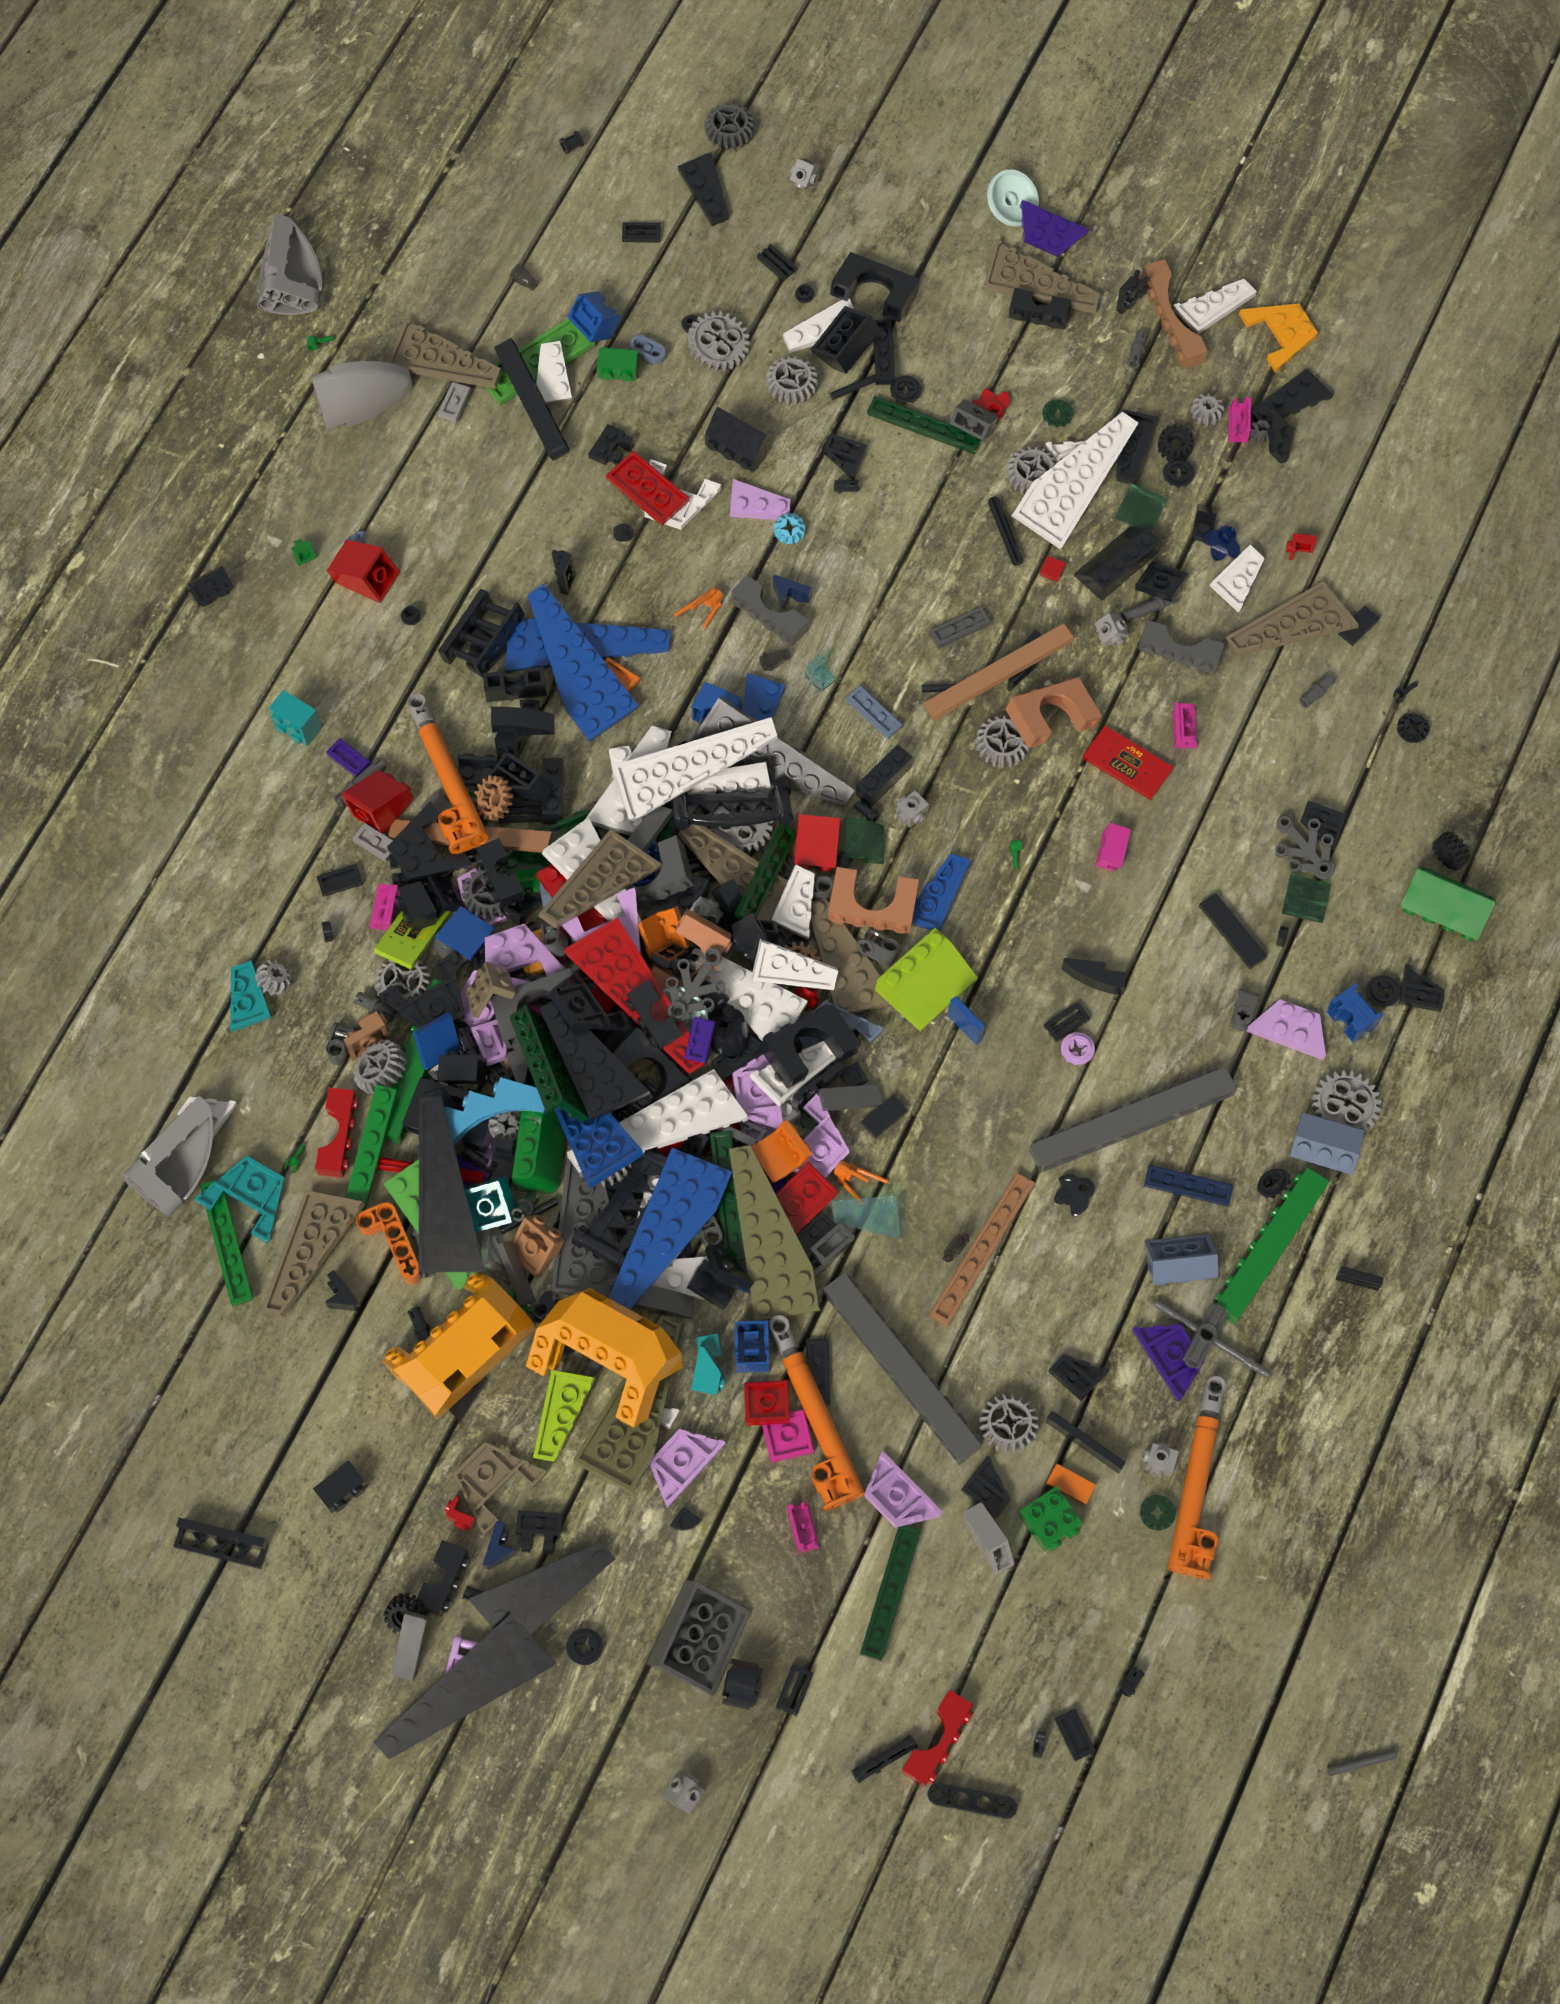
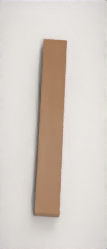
(998, 672)
(510, 838)
(982, 1249)

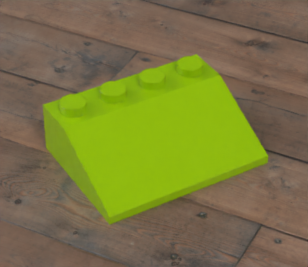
(926, 980)

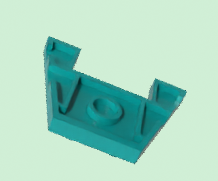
(251, 1185)

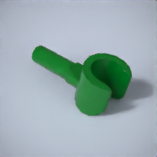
(313, 341)
(1014, 847)
(294, 1160)
(511, 1293)

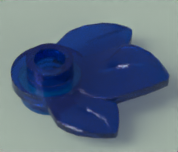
(1220, 544)

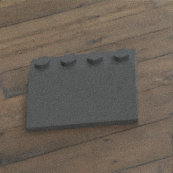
(699, 1637)

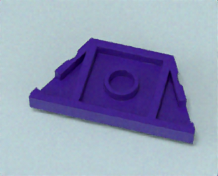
(1048, 230)
(1166, 1350)

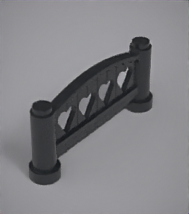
(776, 800)
(598, 1238)

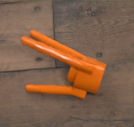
(709, 598)
(847, 1171)

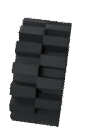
(1179, 434)
(1451, 850)
(402, 1603)

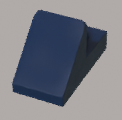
(787, 588)
(496, 1553)

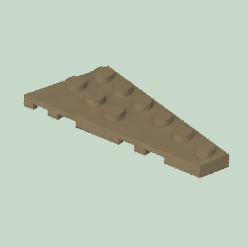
(1013, 270)
(438, 358)
(1299, 619)
(729, 863)
(604, 872)
(856, 974)
(314, 1234)

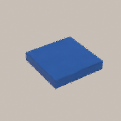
(465, 933)
(966, 1020)
(436, 1039)

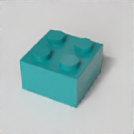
(294, 718)
(490, 1203)

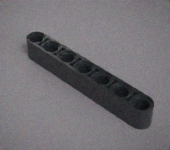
(532, 399)

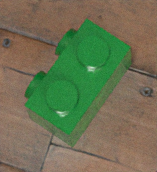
(617, 364)

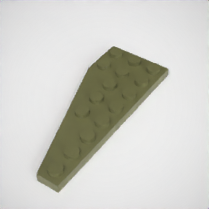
(772, 1250)

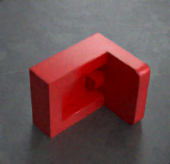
(1300, 542)
(460, 1520)

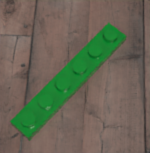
(371, 1144)
(228, 1250)

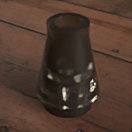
(523, 277)
(773, 659)

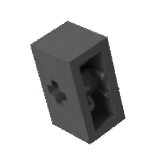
(974, 420)

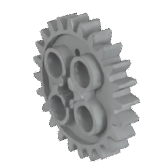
(727, 329)
(755, 837)
(1353, 1088)

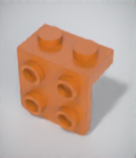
(660, 930)
(782, 1152)

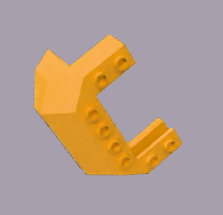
(613, 1339)
(462, 1347)

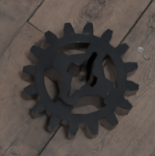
(642, 1103)

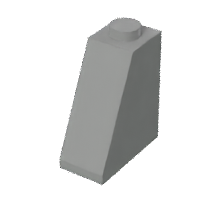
(988, 1538)

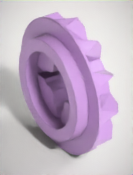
(1080, 1040)

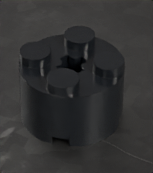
(730, 1031)
(741, 1684)

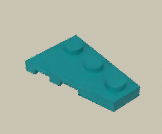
(247, 999)

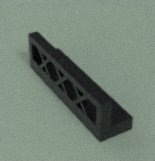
(221, 1534)

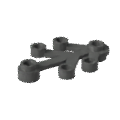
(1307, 849)
(693, 989)

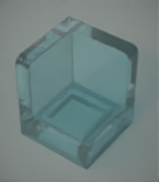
(818, 674)

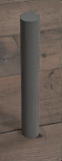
(1362, 1762)

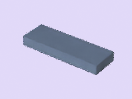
(874, 712)

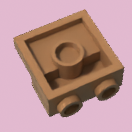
(373, 1028)
(536, 1244)

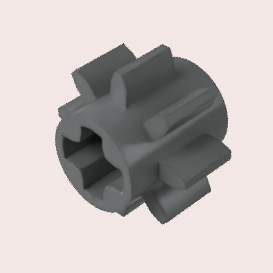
(1259, 431)

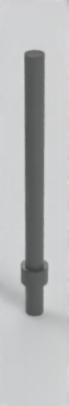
(1248, 1361)

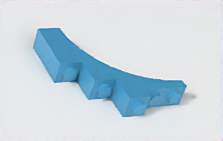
(508, 1097)

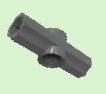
(1210, 1326)

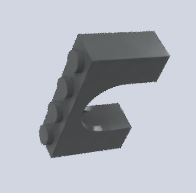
(673, 877)
(524, 995)

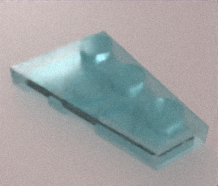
(869, 1214)

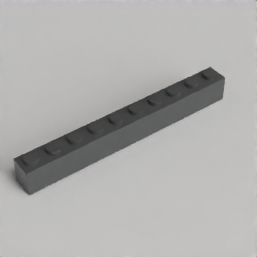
(1132, 1119)
(902, 1369)

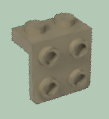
(489, 980)

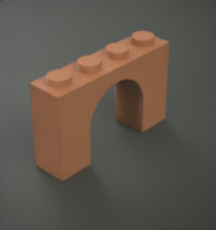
(1068, 695)
(895, 917)
(703, 934)

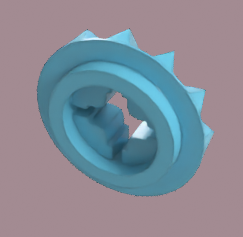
(797, 532)

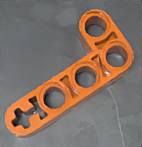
(395, 1243)

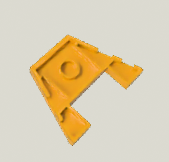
(1289, 326)

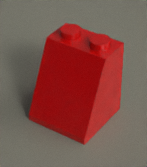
(364, 569)
(378, 800)
(817, 842)

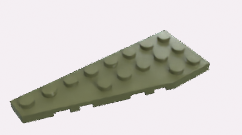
(619, 1450)

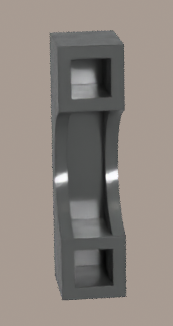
(787, 625)
(1202, 655)

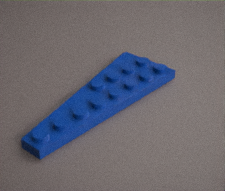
(527, 649)
(599, 1145)

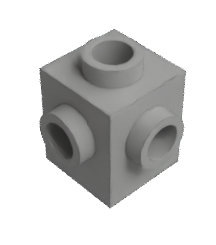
(804, 172)
(1112, 629)
(912, 809)
(707, 907)
(1167, 1461)
(683, 1792)

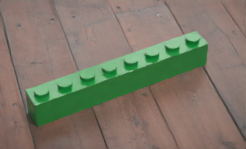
(407, 1085)
(1272, 1244)

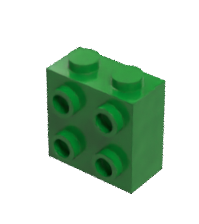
(1051, 1520)

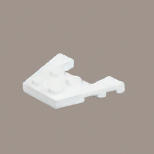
(697, 502)

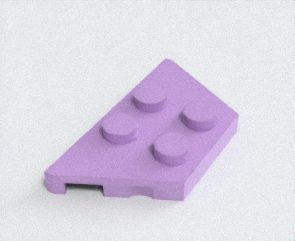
(1292, 1028)
(752, 1098)
(682, 1461)
(898, 1495)

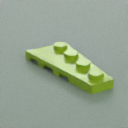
(561, 1408)

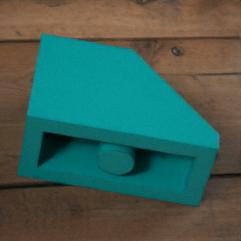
(707, 1373)

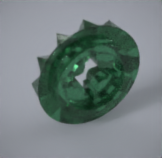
(1050, 409)
(1164, 1506)

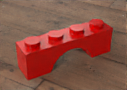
(333, 1158)
(922, 1764)

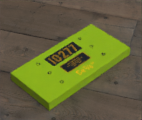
(407, 946)

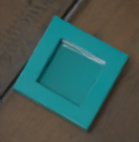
(712, 1342)

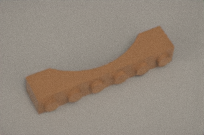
(1187, 344)

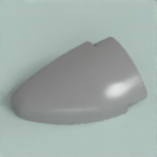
(289, 271)
(359, 391)
(174, 1160)

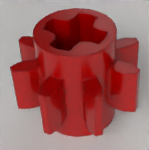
(808, 994)

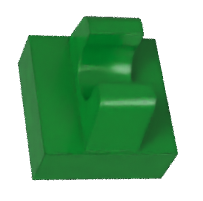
(303, 551)
(528, 879)

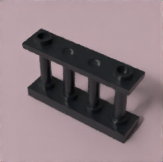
(466, 625)

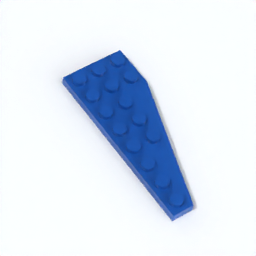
(585, 682)
(677, 1211)

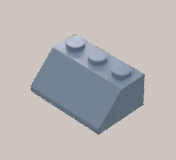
(1327, 1143)
(1181, 1259)

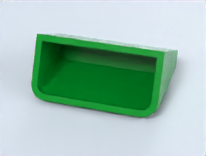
(1448, 903)
(538, 1153)

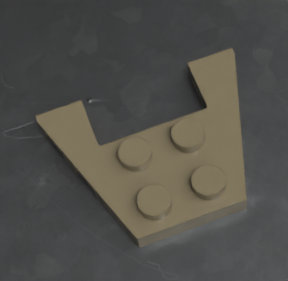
(486, 1474)

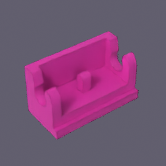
(1239, 421)
(1184, 725)
(1112, 847)
(384, 907)
(802, 1527)

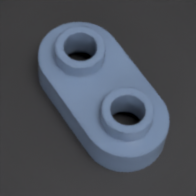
(648, 349)

